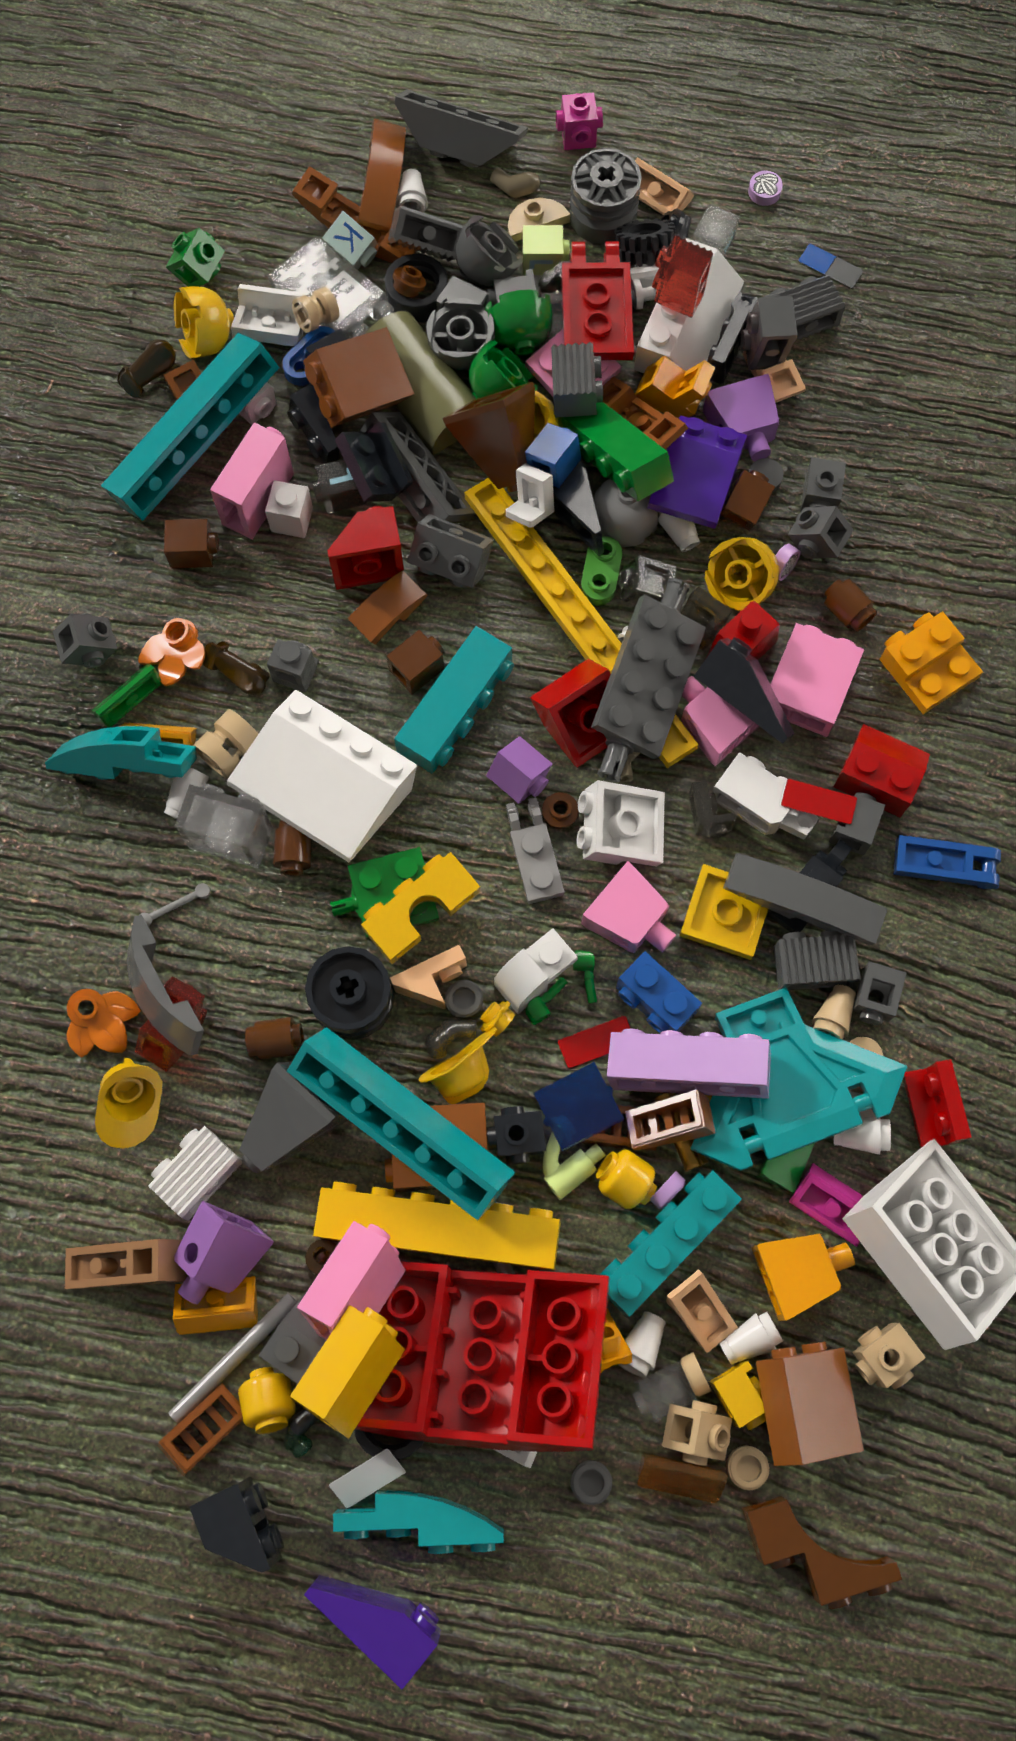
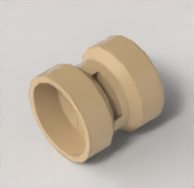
(315, 309)

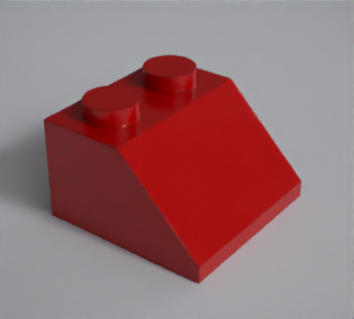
(367, 549)
(569, 709)
(883, 769)

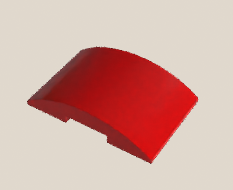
(493, 1359)

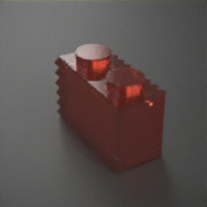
(682, 276)

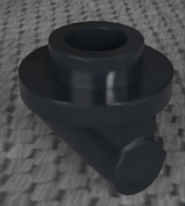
(680, 220)

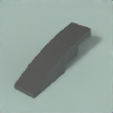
(805, 898)

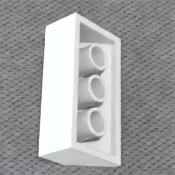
(685, 338)

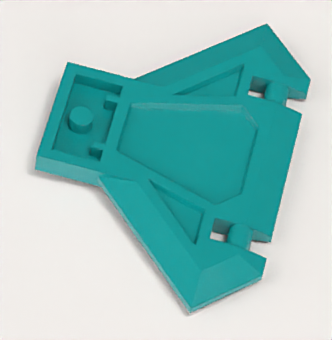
(806, 1086)

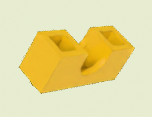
(443, 883)

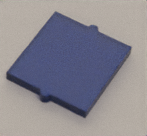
(578, 1106)

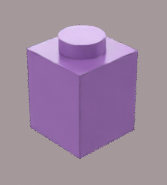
(520, 770)

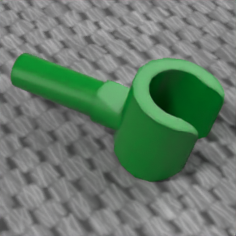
(586, 964)
(537, 1009)

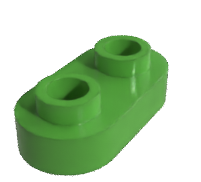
(602, 568)

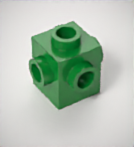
(195, 258)

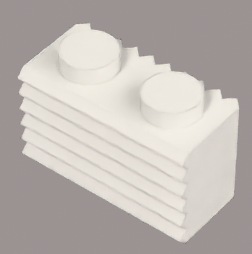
(194, 1172)

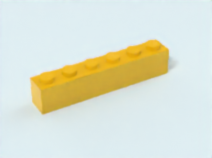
(442, 1228)

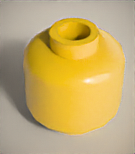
(626, 1179)
(266, 1401)

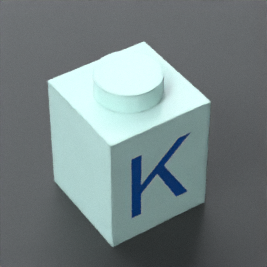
(351, 241)

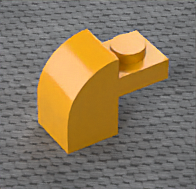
(673, 389)

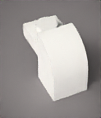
(533, 969)

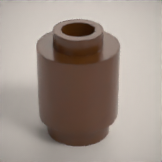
(850, 604)
(291, 850)
(274, 1038)

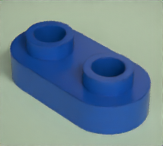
(294, 358)

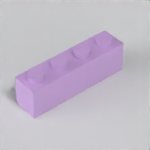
(688, 1063)

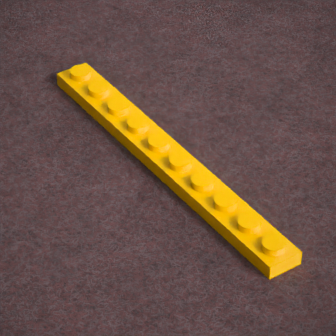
(561, 595)

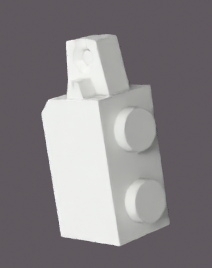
(757, 798)

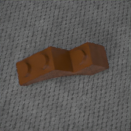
(830, 1577)

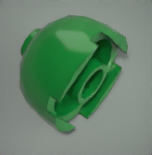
(521, 320)
(496, 371)

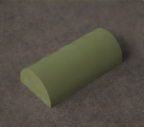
(435, 384)

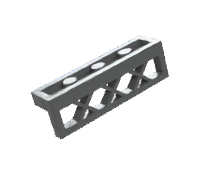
(424, 494)

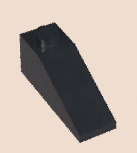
(577, 509)
(743, 684)

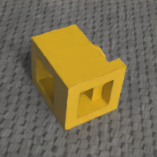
(740, 1396)

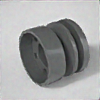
(603, 194)

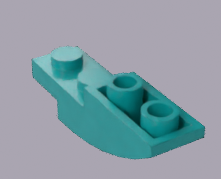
(112, 749)
(438, 1521)

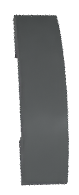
(173, 1021)

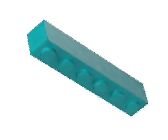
(190, 426)
(401, 1122)

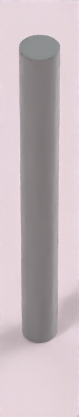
(232, 1358)

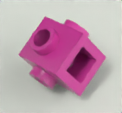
(579, 121)

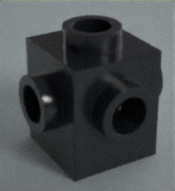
(530, 1127)

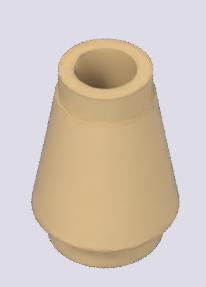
(836, 1012)

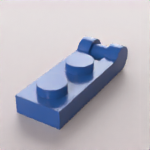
(946, 861)

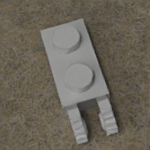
(534, 855)

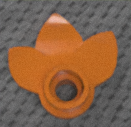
(174, 653)
(104, 1025)

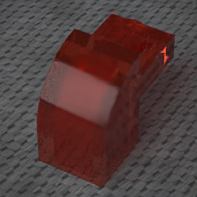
(156, 1047)

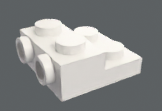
(621, 824)

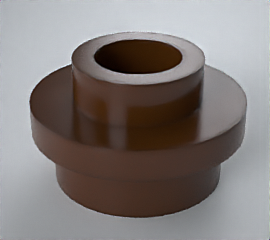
(408, 281)
(560, 821)

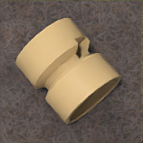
(235, 733)

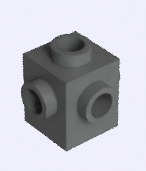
(820, 532)
(85, 640)

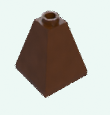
(497, 432)

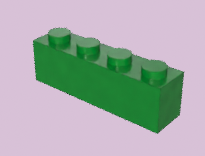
(621, 452)

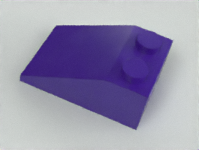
(702, 471)
(381, 1625)

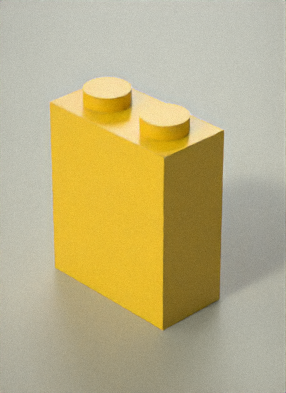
(349, 1370)

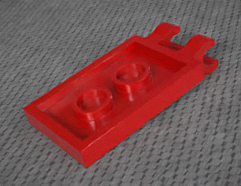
(598, 303)

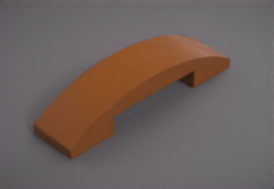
(382, 175)
(321, 199)
(659, 427)

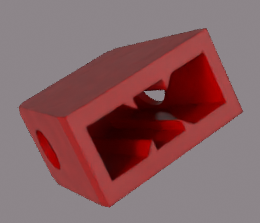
(753, 627)

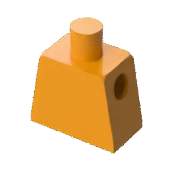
(800, 1272)

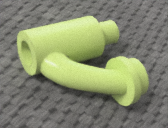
(572, 1172)

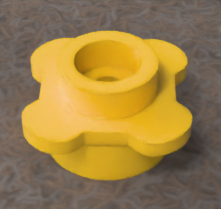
(497, 1016)

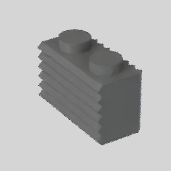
(425, 233)
(815, 305)
(574, 380)
(816, 961)

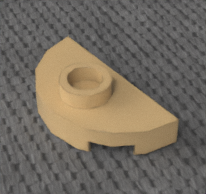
(536, 212)

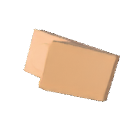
(420, 979)
(701, 1311)

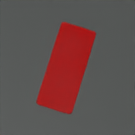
(819, 801)
(591, 1042)

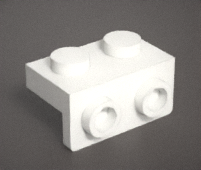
(267, 315)

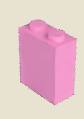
(248, 478)
(815, 677)
(356, 1274)

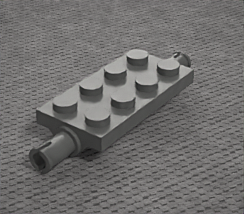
(647, 679)

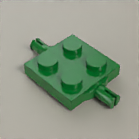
(378, 878)

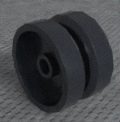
(344, 971)

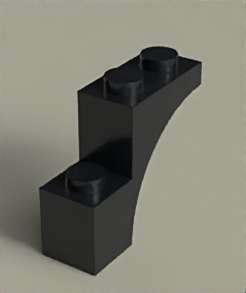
(306, 413)

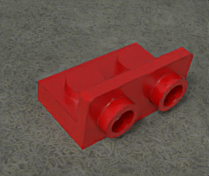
(937, 1104)

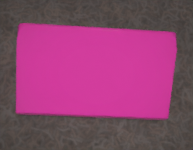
(826, 1201)

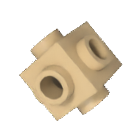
(900, 1351)
(697, 1432)

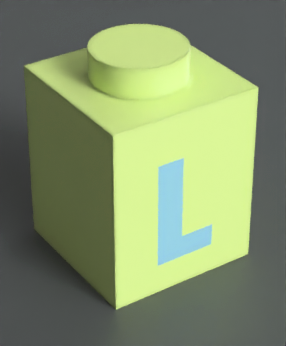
(543, 247)

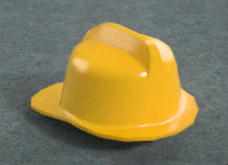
(462, 1073)
(128, 1104)

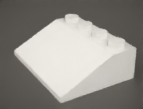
(323, 775)
(938, 1245)

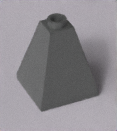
(285, 1121)

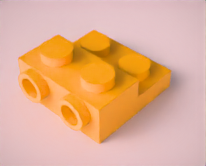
(930, 661)

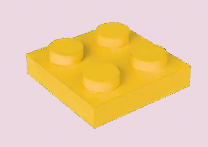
(722, 917)

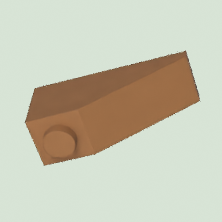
(123, 1264)

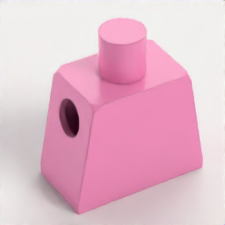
(713, 721)
(629, 912)

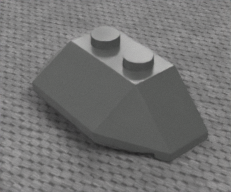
(455, 129)

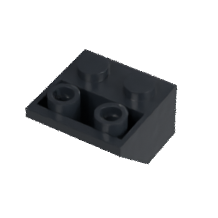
(236, 1526)

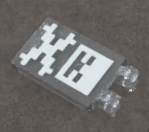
(320, 266)

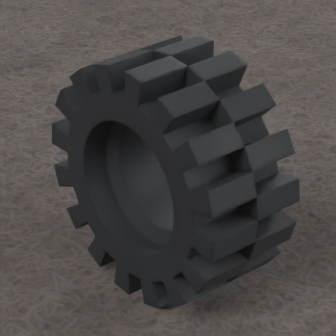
(643, 240)

